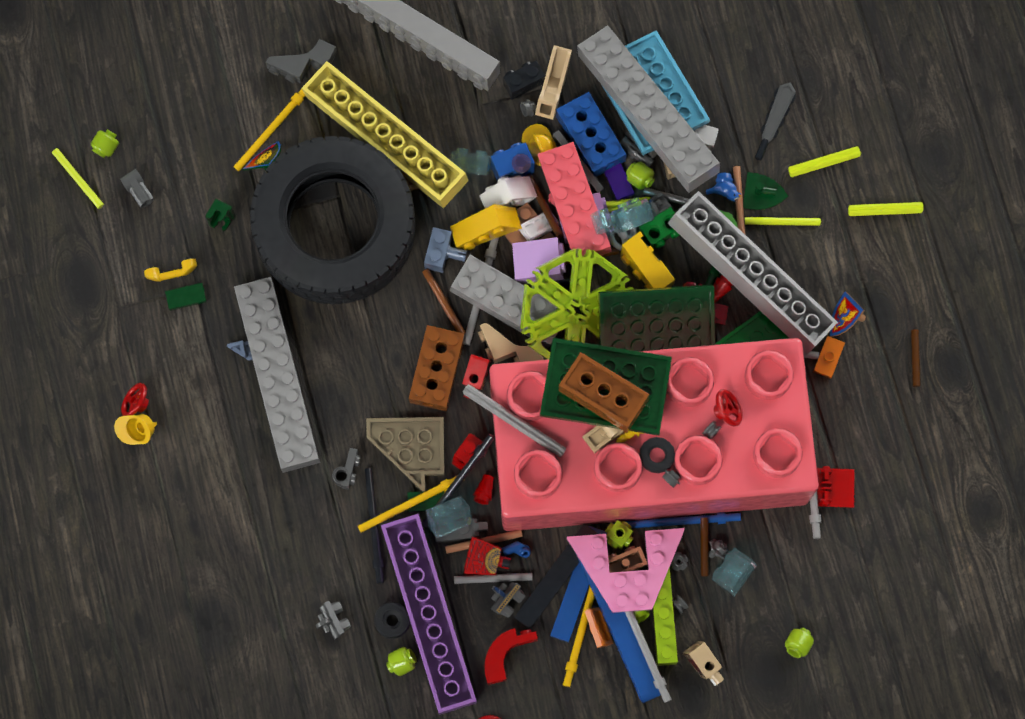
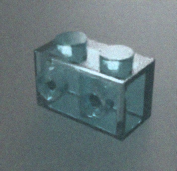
(472, 163)
(632, 214)
(449, 516)
(733, 571)

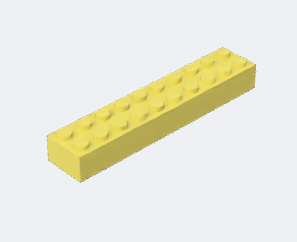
(381, 129)

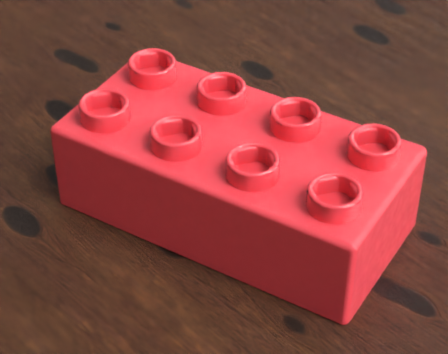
(742, 468)

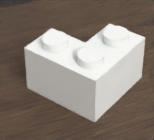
(509, 192)

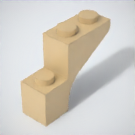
(553, 82)
(501, 348)

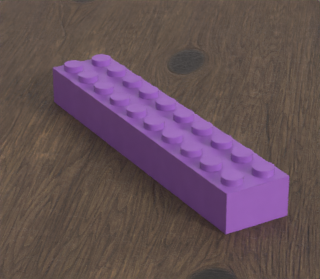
(428, 614)

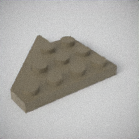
(410, 444)

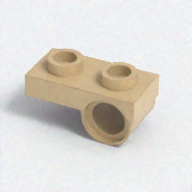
(600, 437)

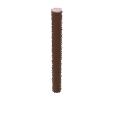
(546, 210)

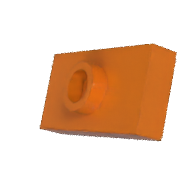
(829, 357)
(598, 627)

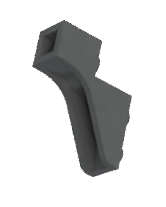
(296, 66)

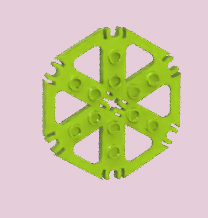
(563, 299)

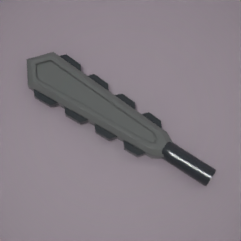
(778, 109)

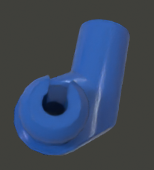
(517, 548)

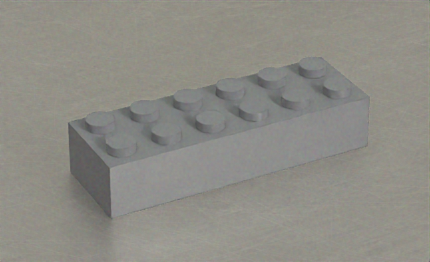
(498, 295)

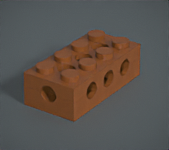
(428, 358)
(603, 379)

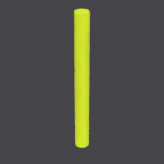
(78, 179)
(782, 221)

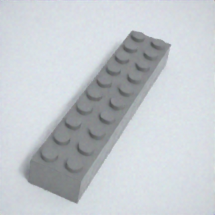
(430, 38)
(648, 109)
(752, 272)
(276, 374)

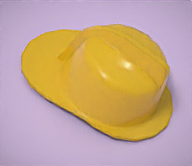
(538, 140)
(134, 429)

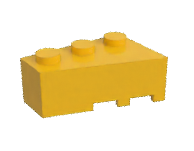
(485, 226)
(645, 263)

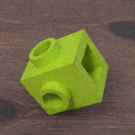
(619, 542)

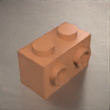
(630, 560)

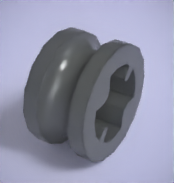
(712, 430)
(679, 604)

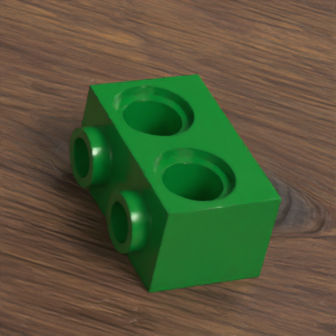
(658, 225)

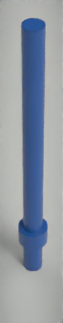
(720, 518)

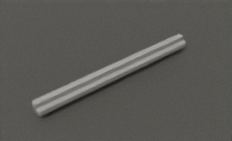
(514, 420)

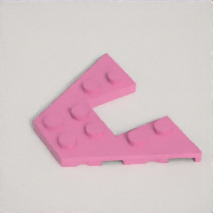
(628, 589)

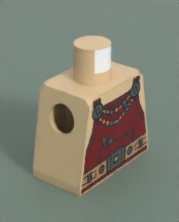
(698, 656)

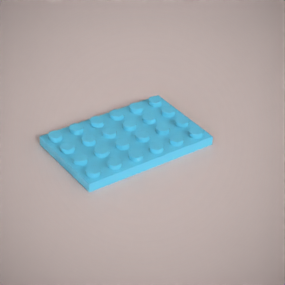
(663, 70)

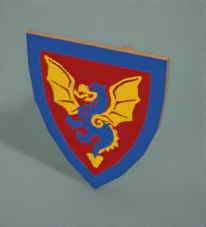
(846, 314)

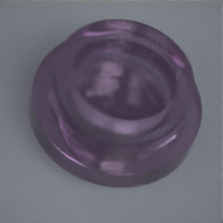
(521, 163)

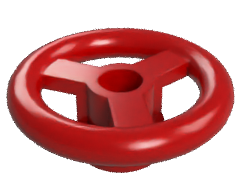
(137, 402)
(724, 409)

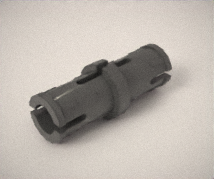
(634, 152)

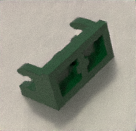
(220, 212)

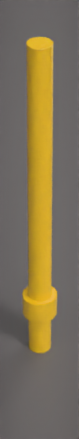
(296, 100)
(443, 486)
(572, 665)

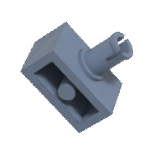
(440, 250)

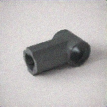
(135, 185)

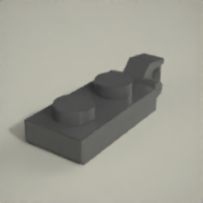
(465, 532)

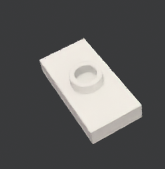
(536, 227)

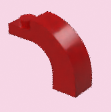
(499, 648)

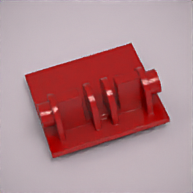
(835, 487)

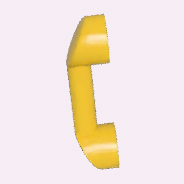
(187, 267)

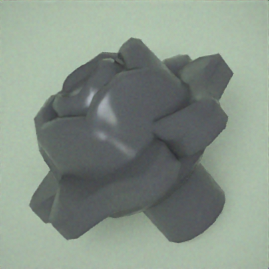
(718, 549)

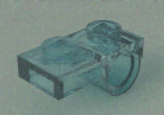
(603, 222)

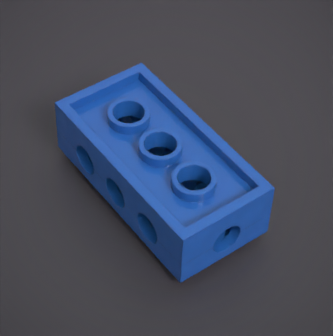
(595, 124)

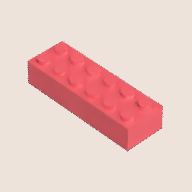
(572, 198)

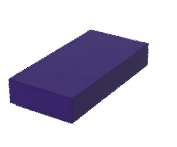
(618, 182)

